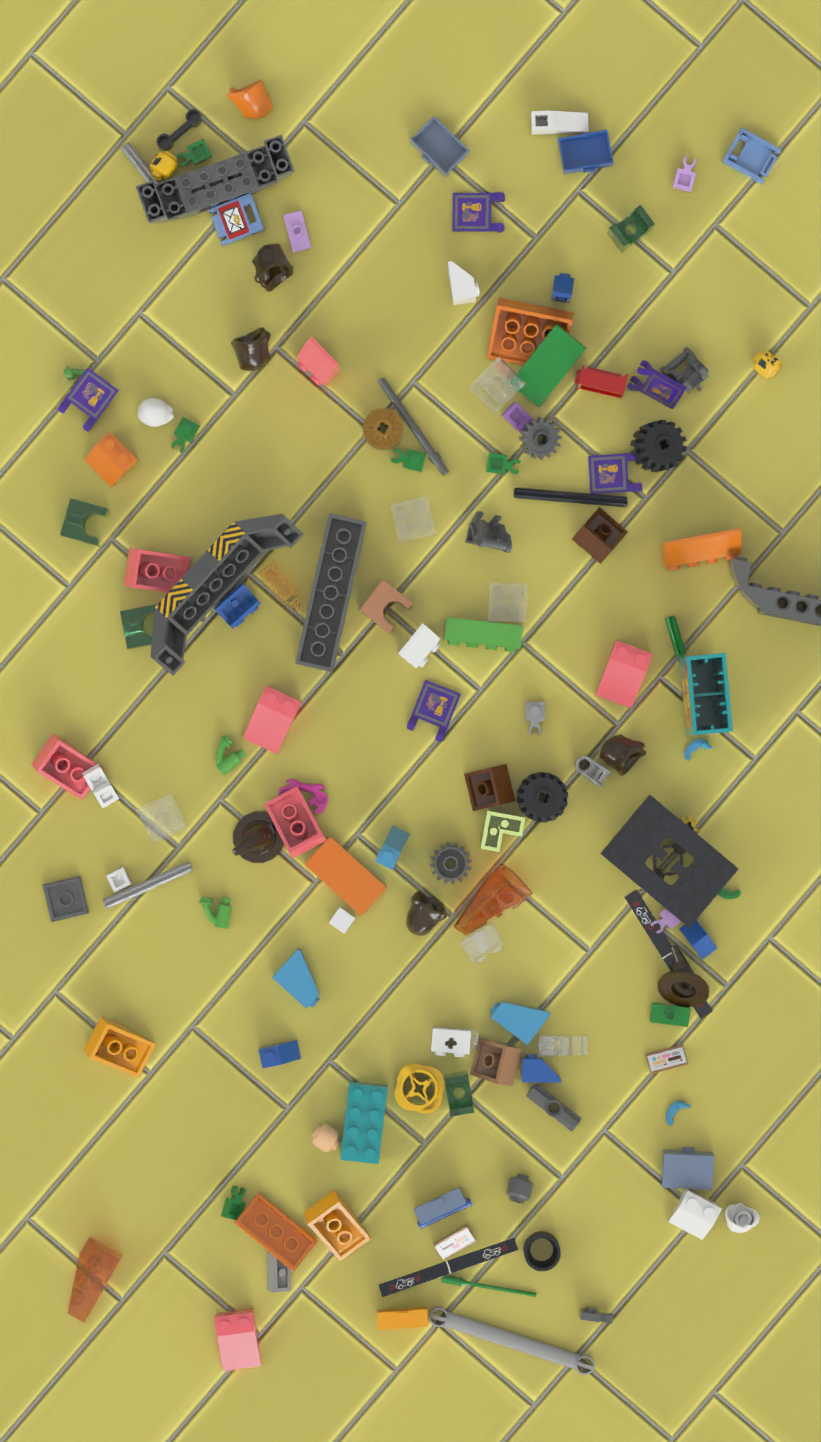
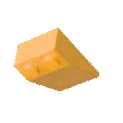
(119, 1047)
(336, 1225)

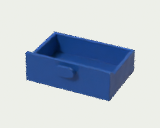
(585, 152)

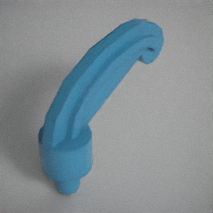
(695, 745)
(673, 1109)

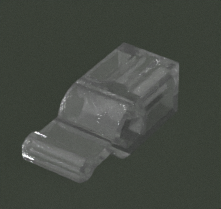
(562, 1045)

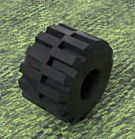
(649, 451)
(530, 792)

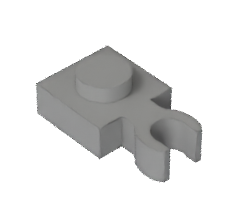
(534, 712)

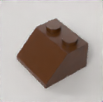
(599, 535)
(489, 787)

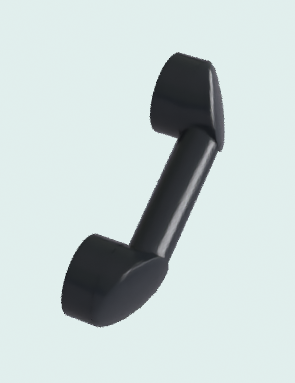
(193, 119)

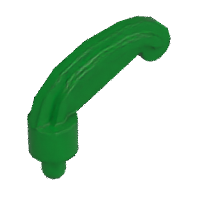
(728, 894)

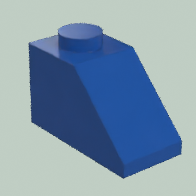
(562, 288)
(279, 1054)
(537, 1070)

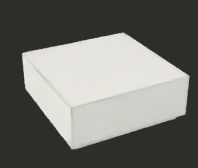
(118, 879)
(342, 920)

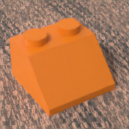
(111, 459)

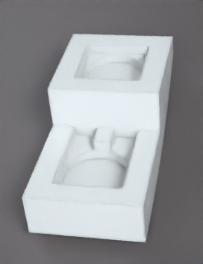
(100, 786)

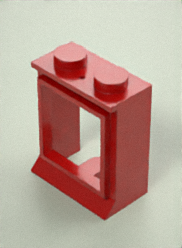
(601, 381)

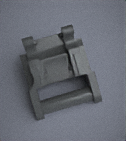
(689, 377)
(488, 534)

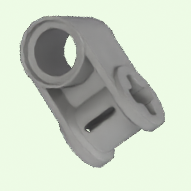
(593, 771)

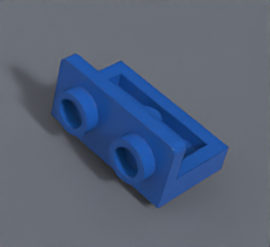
(237, 605)

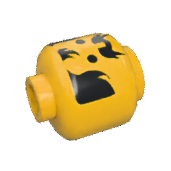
(163, 165)
(767, 364)

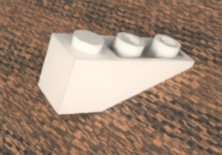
(558, 122)

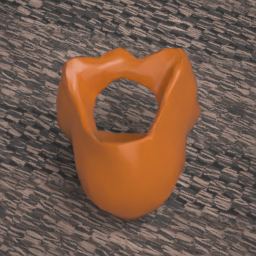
(252, 100)

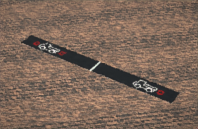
(658, 939)
(448, 1267)

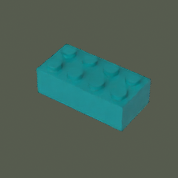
(364, 1122)

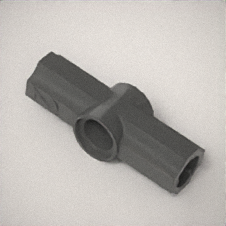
(563, 1114)

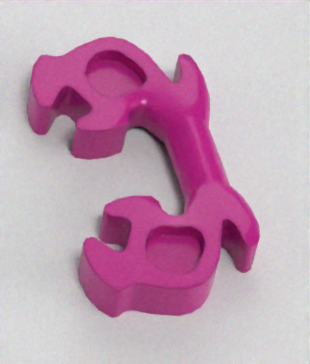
(320, 798)

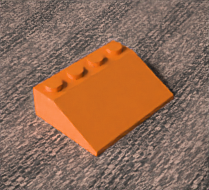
(522, 328)
(701, 548)

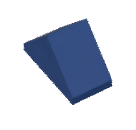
(698, 939)

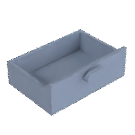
(439, 146)
(687, 1169)
(440, 1205)

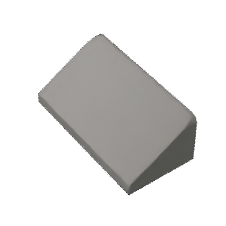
(277, 1275)

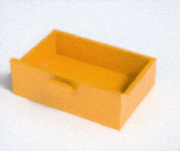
(402, 1318)

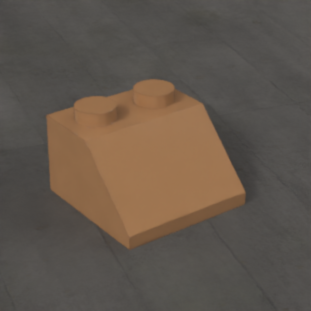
(496, 1061)

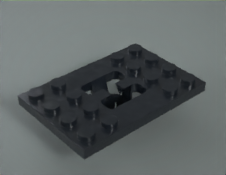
(695, 884)

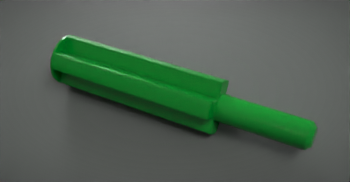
(675, 636)

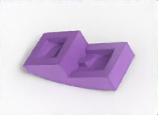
(517, 416)

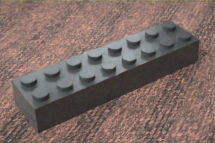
(331, 592)

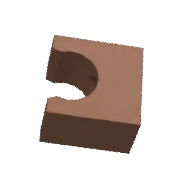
(378, 600)

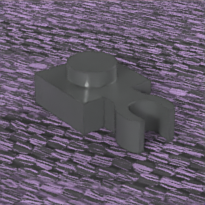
(591, 1314)

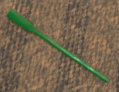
(462, 1282)

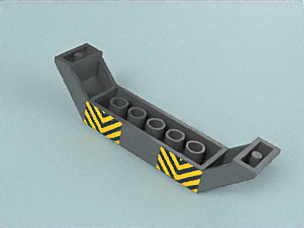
(211, 579)

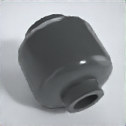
(519, 1188)

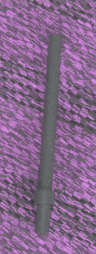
(434, 457)

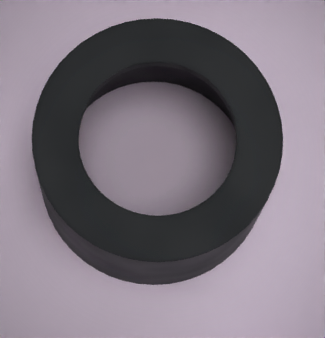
(542, 1265)

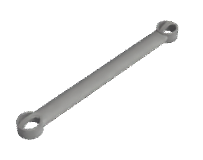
(511, 1340)

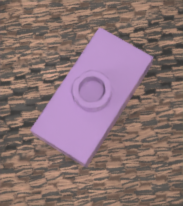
(297, 231)

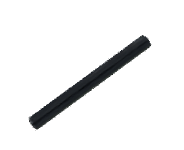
(570, 497)

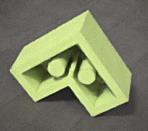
(496, 825)

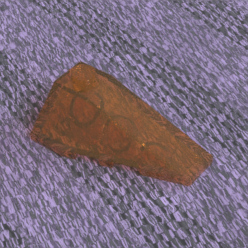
(496, 894)
(92, 1273)

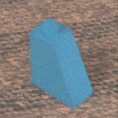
(392, 847)
(298, 979)
(519, 1019)

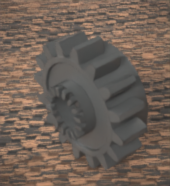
(549, 440)
(453, 873)

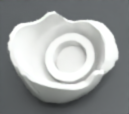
(154, 412)
(741, 1218)

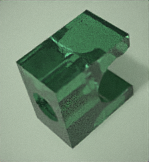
(639, 220)
(75, 521)
(133, 626)
(463, 1104)

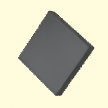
(65, 898)

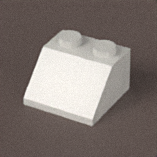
(462, 285)
(420, 646)
(695, 1214)

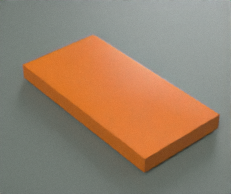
(345, 876)
(275, 1232)

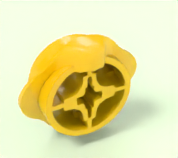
(436, 1078)

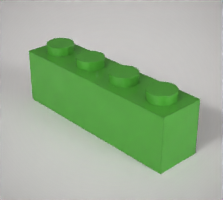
(483, 633)

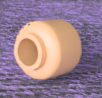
(325, 1137)

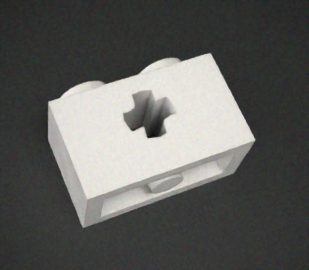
(441, 1035)

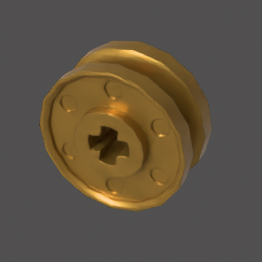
(372, 424)

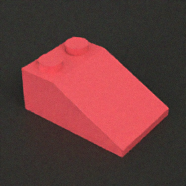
(317, 362)
(154, 570)
(623, 674)
(272, 719)
(64, 765)
(294, 822)
(237, 1339)

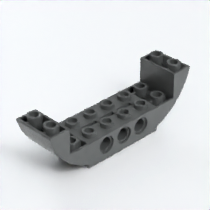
(216, 183)
(766, 599)

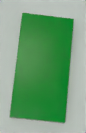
(549, 364)

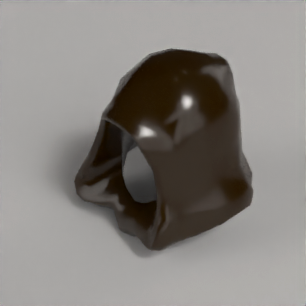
(271, 266)
(252, 349)
(621, 753)
(422, 918)

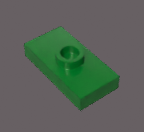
(670, 1014)

